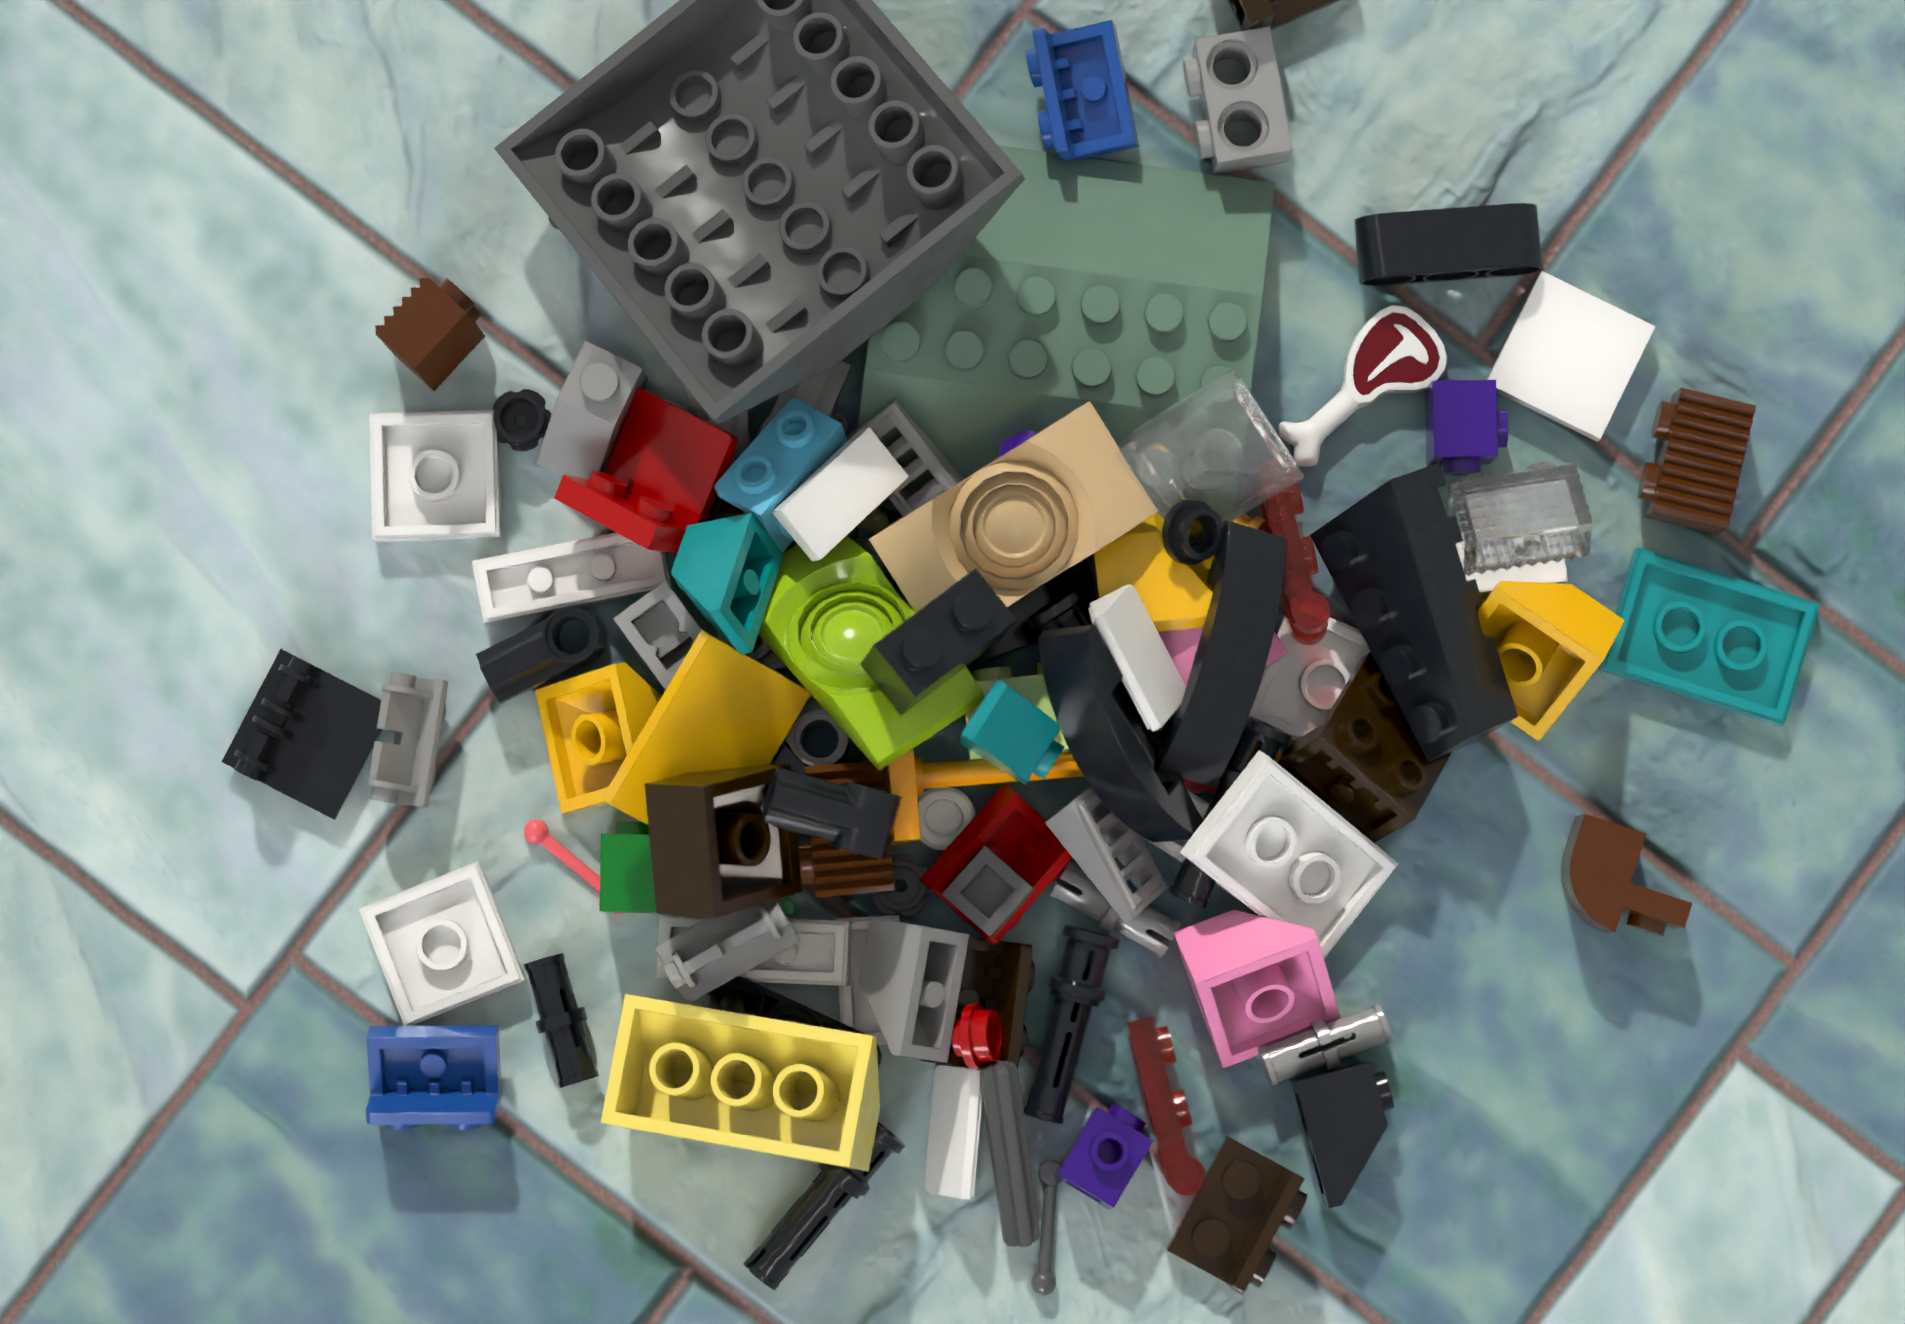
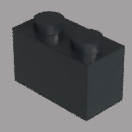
(938, 641)

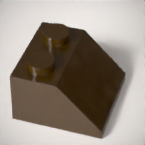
(711, 843)

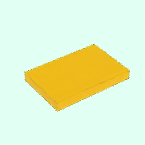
(712, 716)

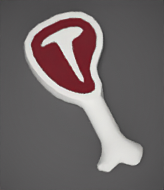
(1389, 355)

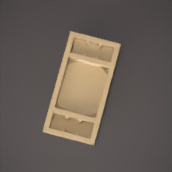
(1019, 515)

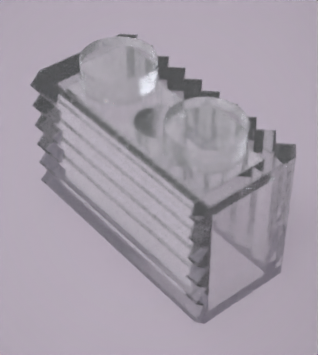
(1520, 517)

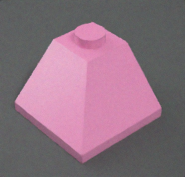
(1255, 981)

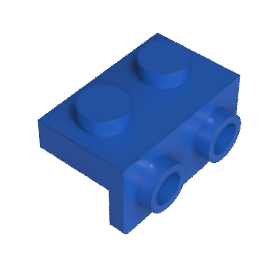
(1083, 91)
(433, 1076)

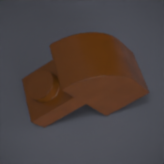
(1598, 879)

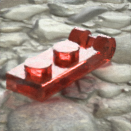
(1305, 610)
(1166, 1108)

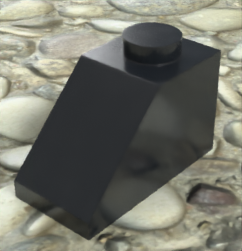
(1342, 1123)

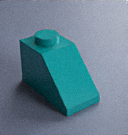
(729, 575)
(1013, 734)

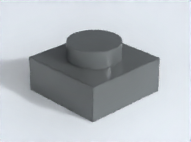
(988, 892)

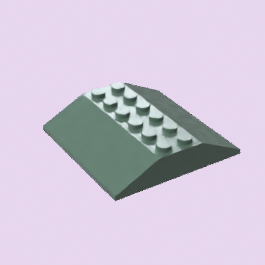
(1078, 292)

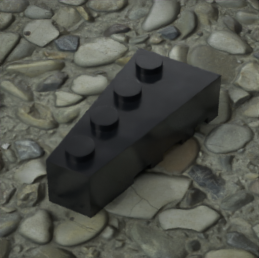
(1418, 611)

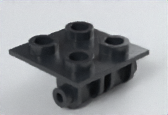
(306, 734)

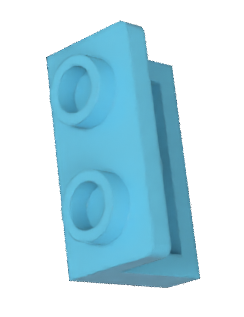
(779, 462)

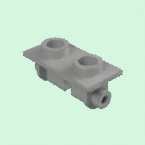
(415, 712)
(725, 948)

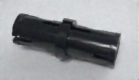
(561, 1020)

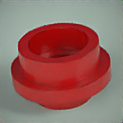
(978, 1036)

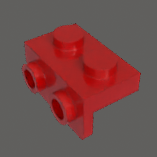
(1015, 836)

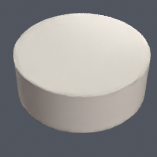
(943, 816)

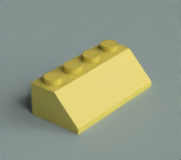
(744, 1082)

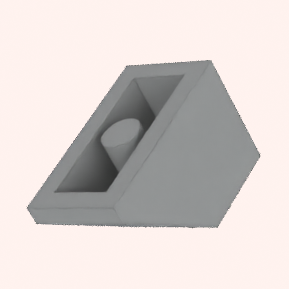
(589, 413)
(914, 985)

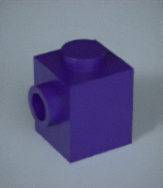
(1463, 425)
(1105, 1155)

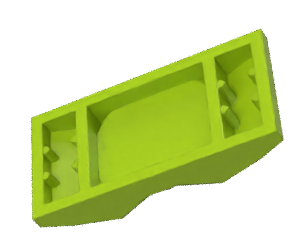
(823, 626)

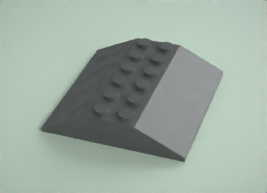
(762, 186)

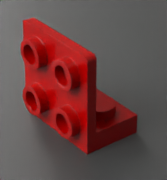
(656, 475)

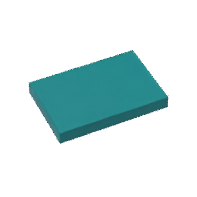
(1710, 636)

